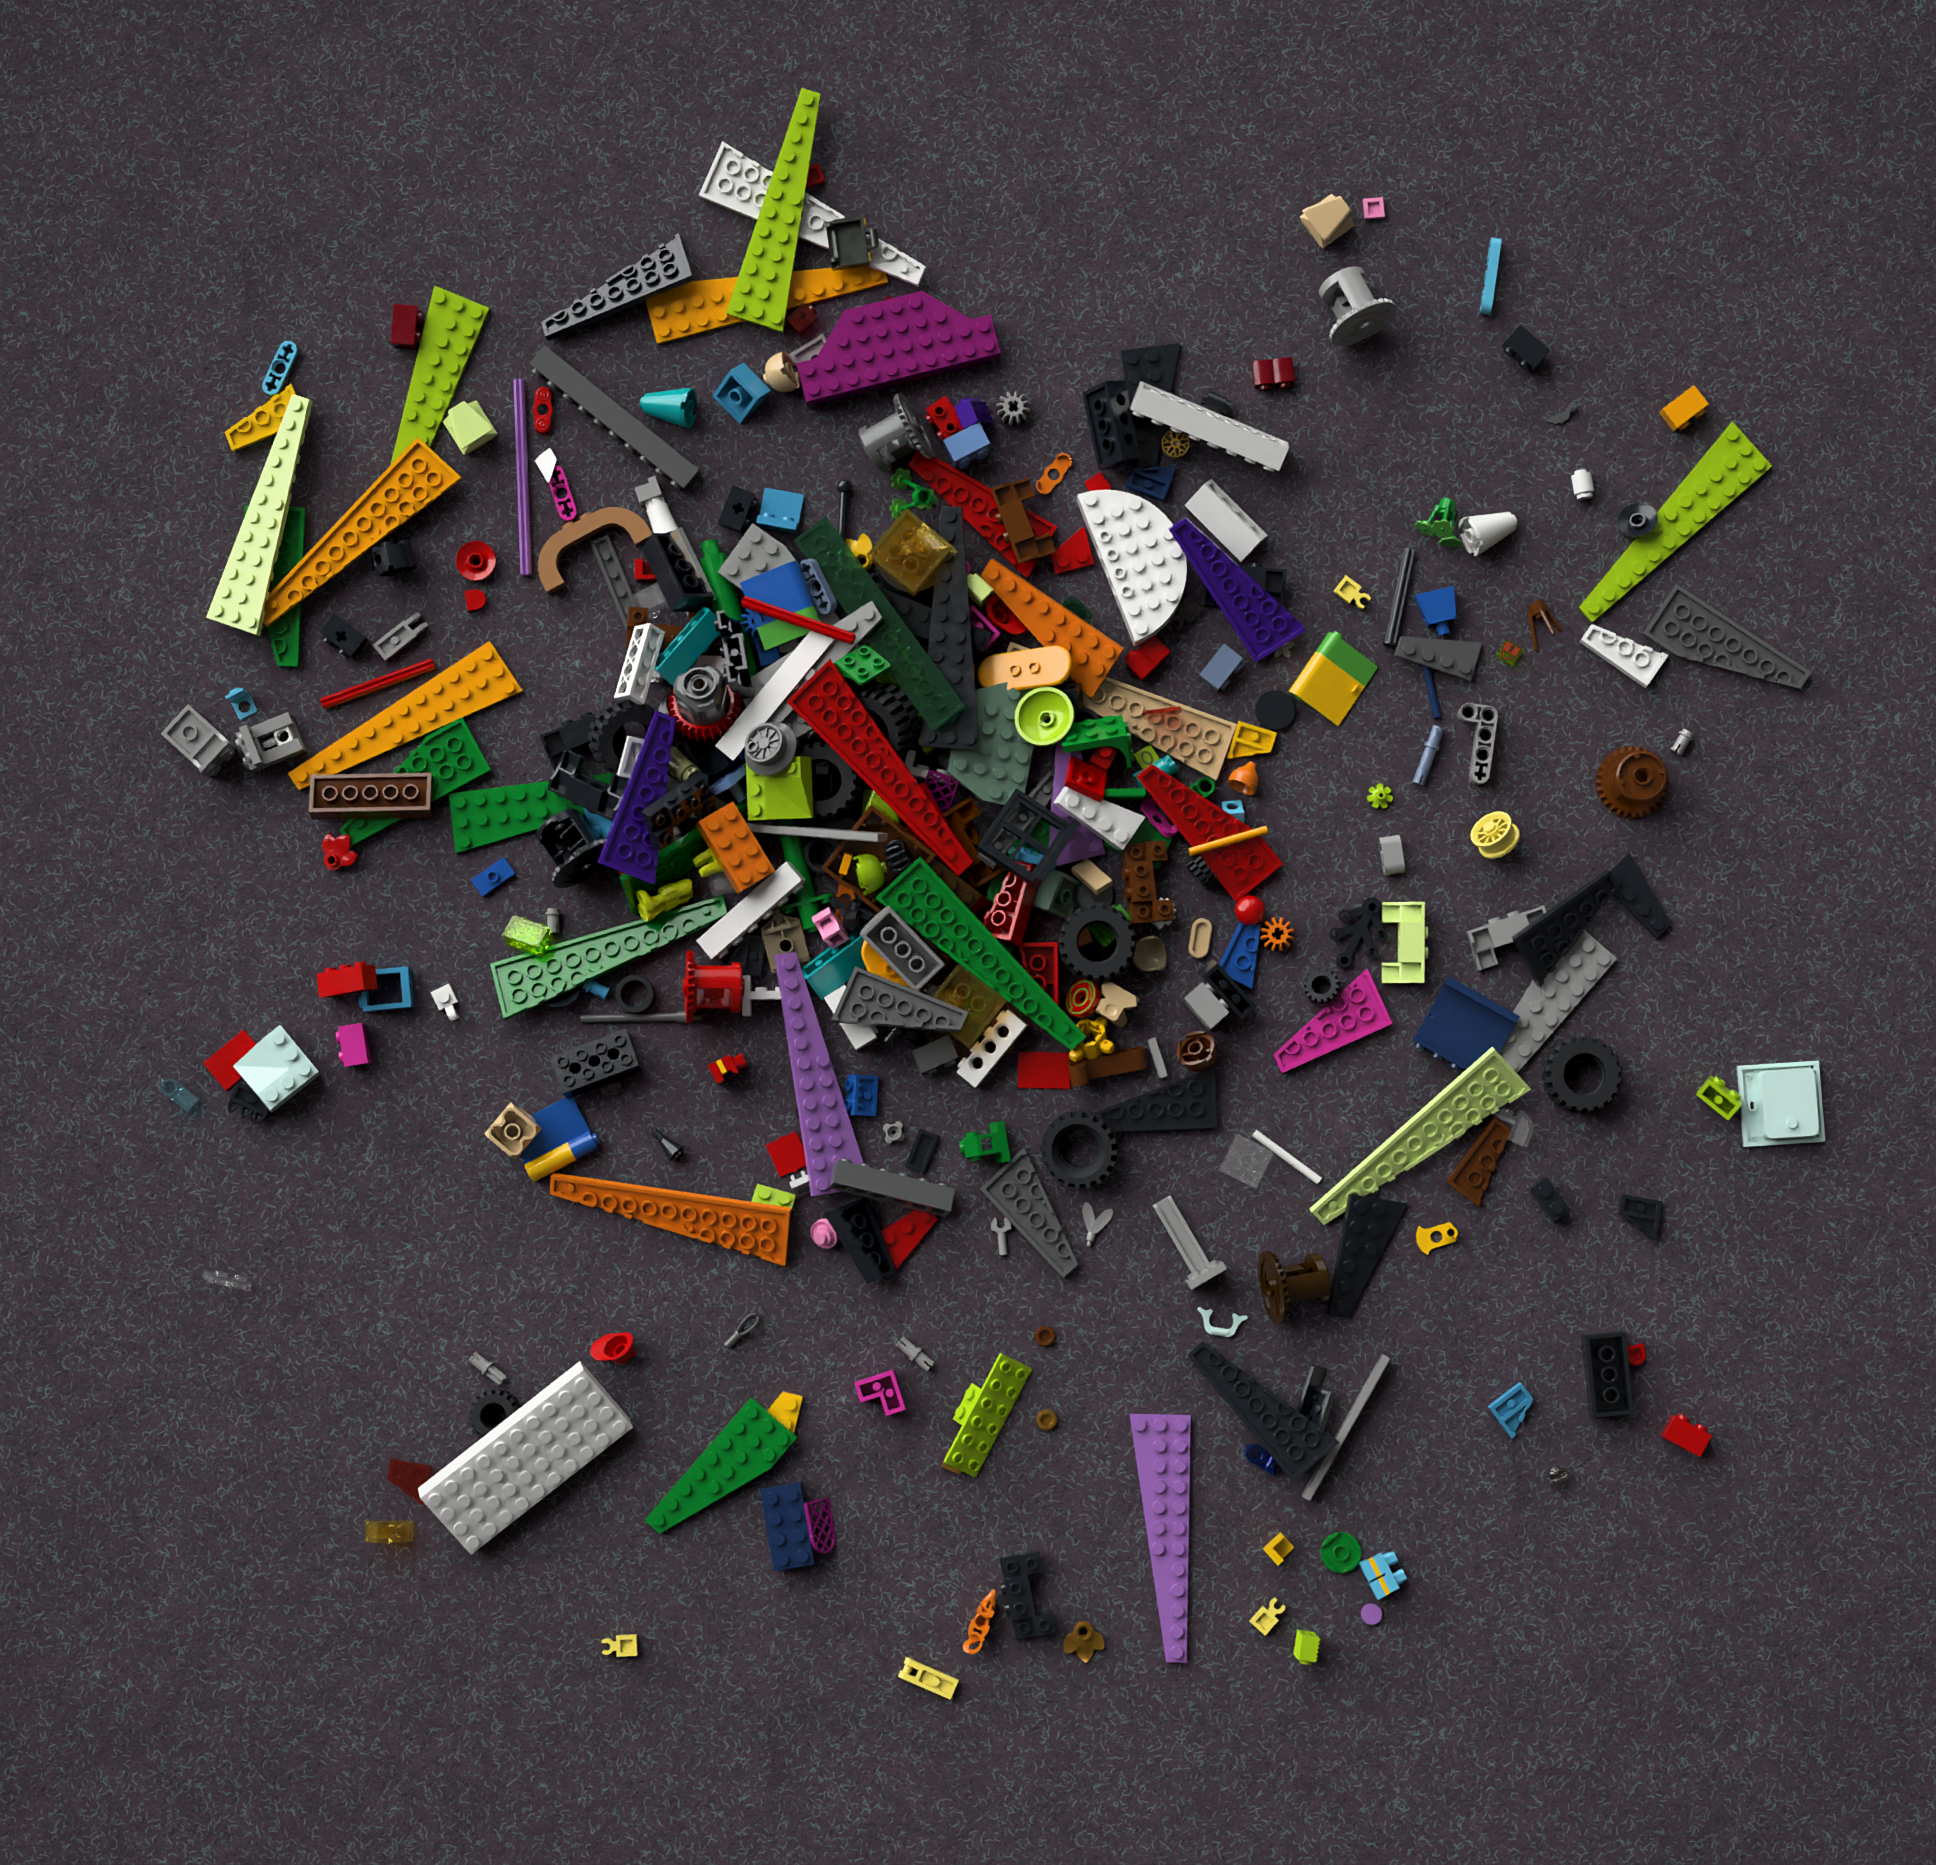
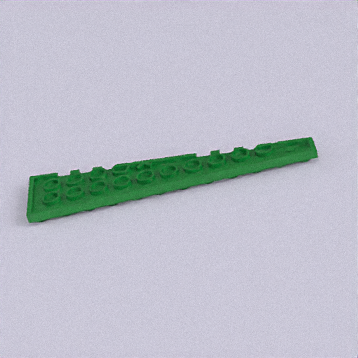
(505, 812)

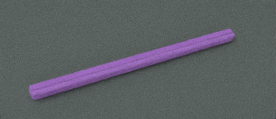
(522, 477)

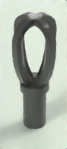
(738, 1334)

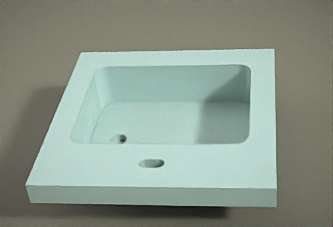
(1784, 1103)

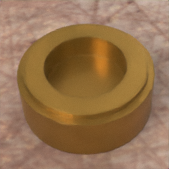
(1046, 1419)

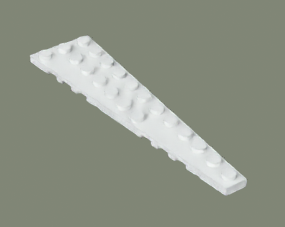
(742, 186)

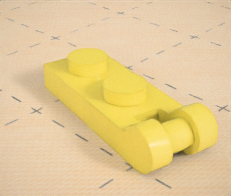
(929, 1678)

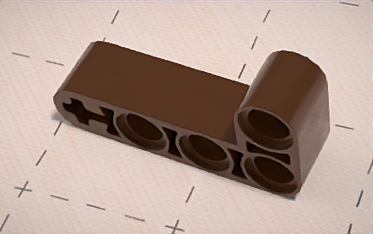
(1107, 1064)

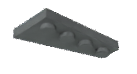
(1444, 656)

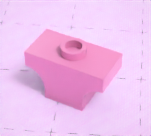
(830, 928)

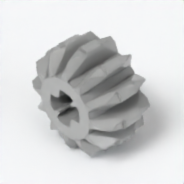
(1005, 408)

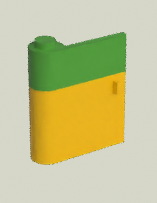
(1333, 678)

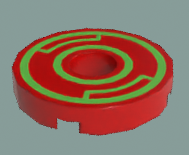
(1074, 995)

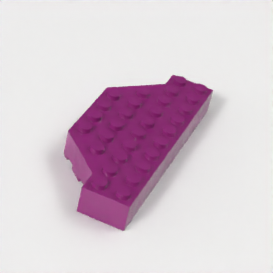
(895, 345)

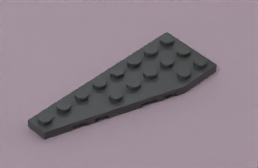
(1706, 636)

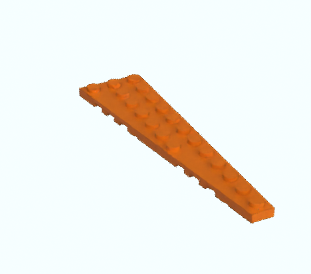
(729, 1222)

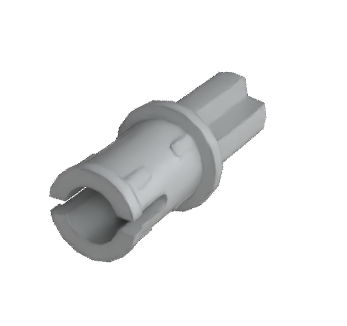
(487, 1368)

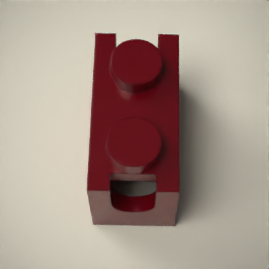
(405, 326)

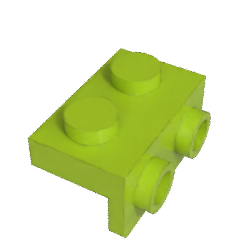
(773, 1196)

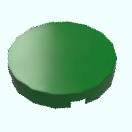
(1337, 1547)

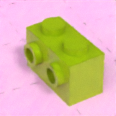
(1720, 1097)

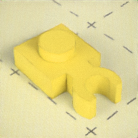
(1349, 591)
(1265, 1618)
(624, 1645)

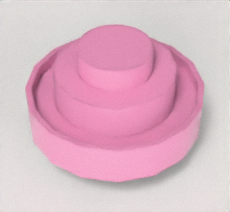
(823, 1234)

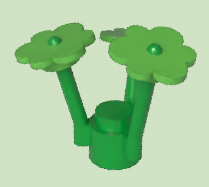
(921, 496)
(1441, 528)

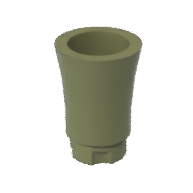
(680, 766)

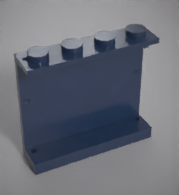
(1463, 1025)

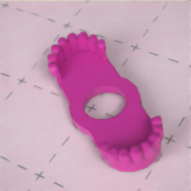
(1149, 809)

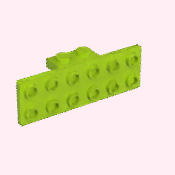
(984, 1414)

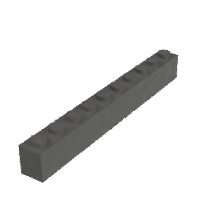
(614, 418)

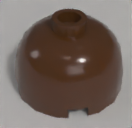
(1197, 1051)

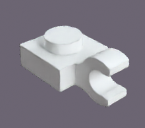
(445, 999)

